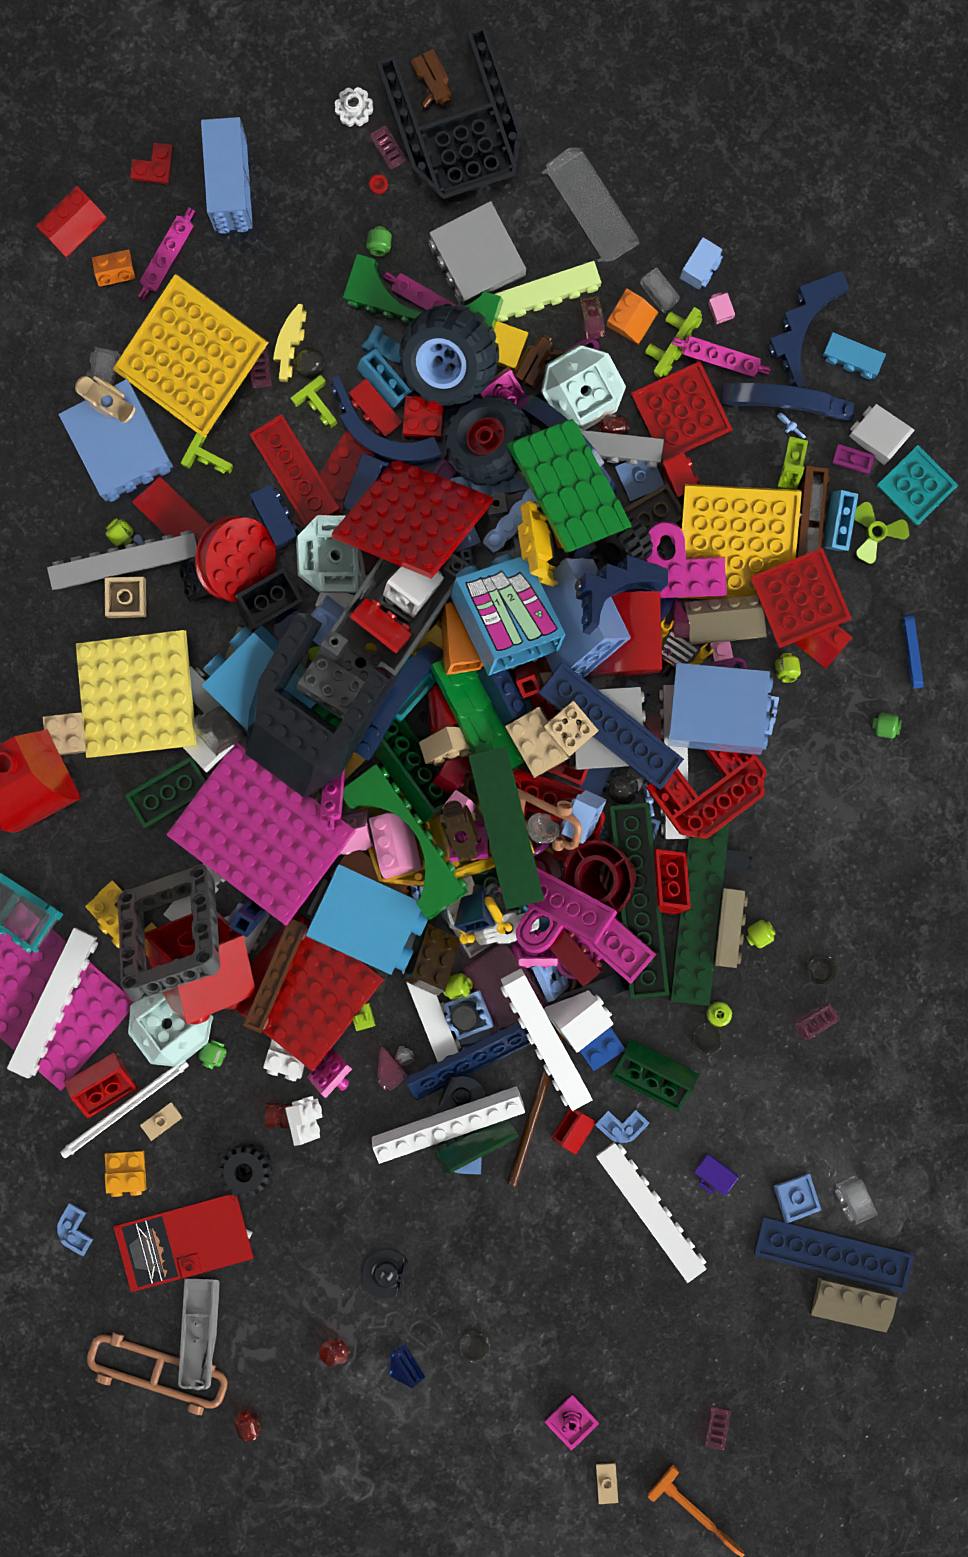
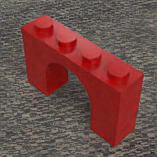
(530, 684)

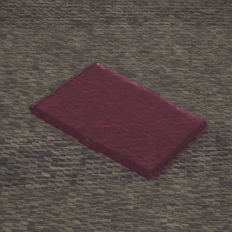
(486, 977)

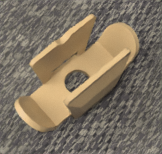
(94, 393)

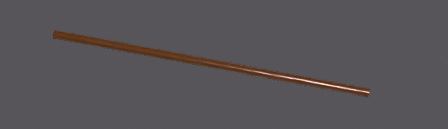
(543, 1084)

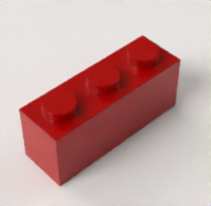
(375, 409)

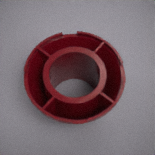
(583, 872)

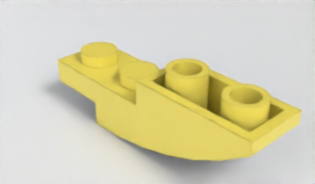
(289, 335)

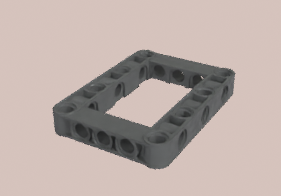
(132, 904)

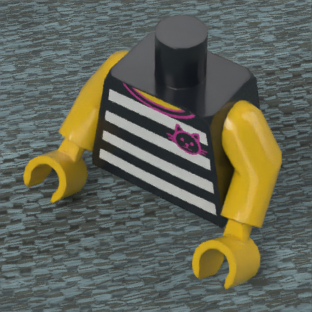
(679, 650)

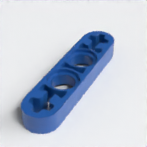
(912, 651)

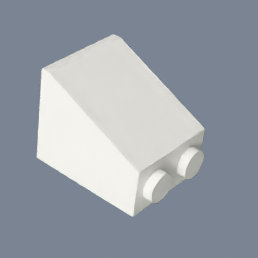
(880, 433)
(411, 590)
(203, 755)
(580, 1019)

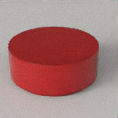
(378, 184)

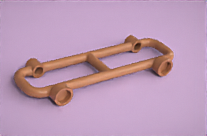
(562, 810)
(105, 1374)

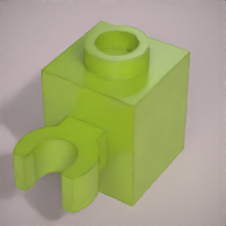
(364, 1018)

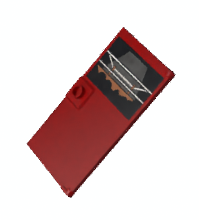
(183, 1242)

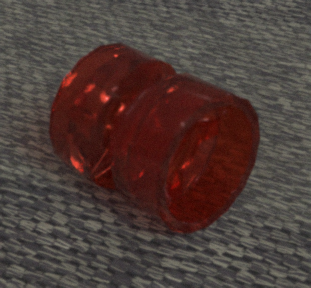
(276, 1115)

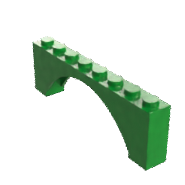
(367, 290)
(441, 883)

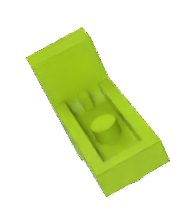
(314, 401)
(204, 456)
(793, 463)

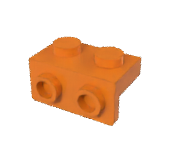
(113, 268)

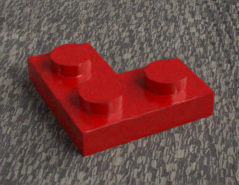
(156, 170)

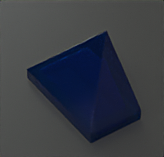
(405, 1368)

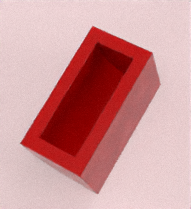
(573, 1130)

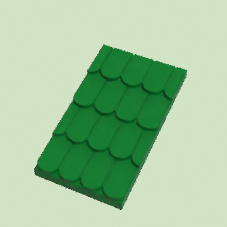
(569, 485)
(475, 712)

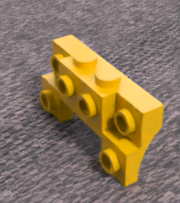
(536, 543)
(105, 910)

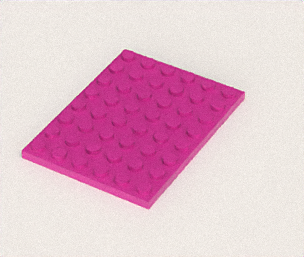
(260, 834)
(88, 1020)

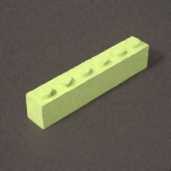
(549, 290)

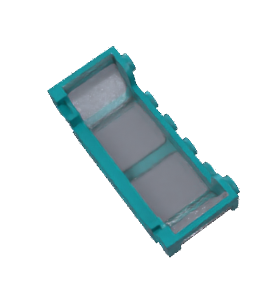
(25, 915)

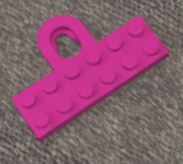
(686, 575)
(564, 908)
(618, 949)

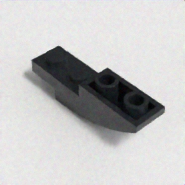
(603, 988)

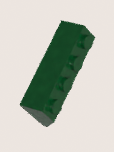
(654, 1075)
(474, 1145)

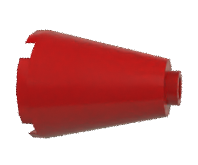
(439, 711)

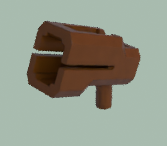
(434, 77)
(543, 352)

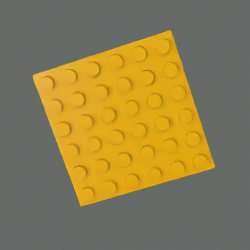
(190, 355)
(745, 525)

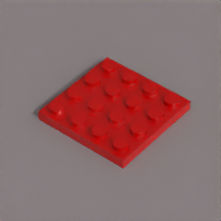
(682, 411)
(801, 598)

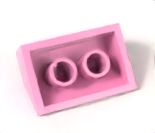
(363, 836)
(394, 845)

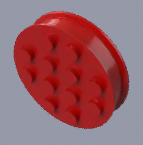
(234, 556)

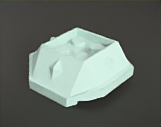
(570, 373)
(315, 562)
(164, 1045)

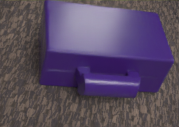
(715, 1174)

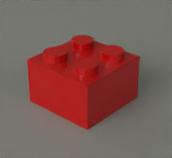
(423, 419)
(678, 473)

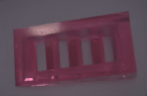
(379, 133)
(262, 382)
(681, 621)
(805, 1032)
(712, 1445)

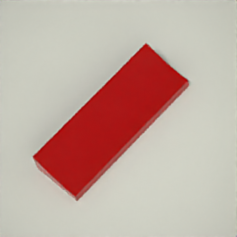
(169, 510)

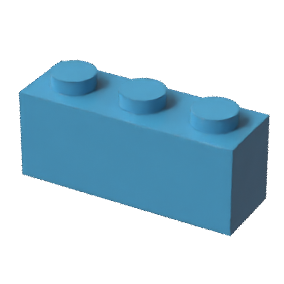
(853, 356)
(383, 379)
(839, 520)

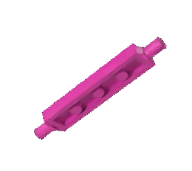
(166, 253)
(415, 292)
(721, 356)
(332, 801)

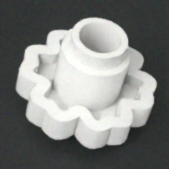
(354, 106)

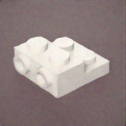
(282, 1062)
(303, 1121)

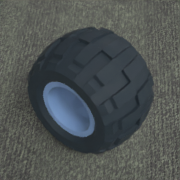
(473, 354)

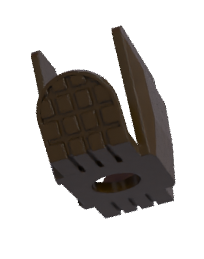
(456, 822)

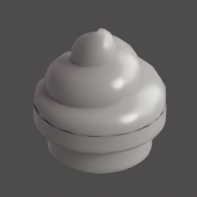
(404, 1056)

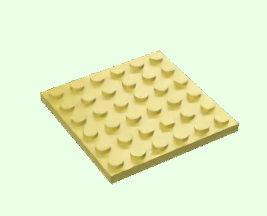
(136, 694)

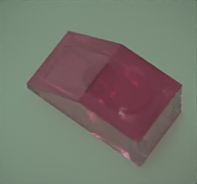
(592, 317)
(389, 1070)

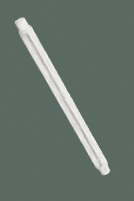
(123, 1109)

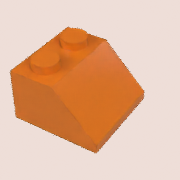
(632, 316)

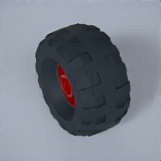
(479, 439)

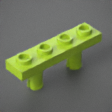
(673, 352)

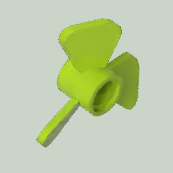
(865, 516)

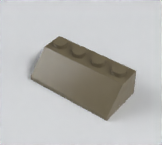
(725, 619)
(729, 928)
(853, 1304)

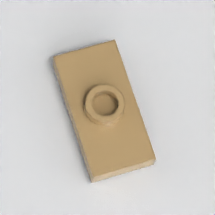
(161, 1121)
(607, 1483)

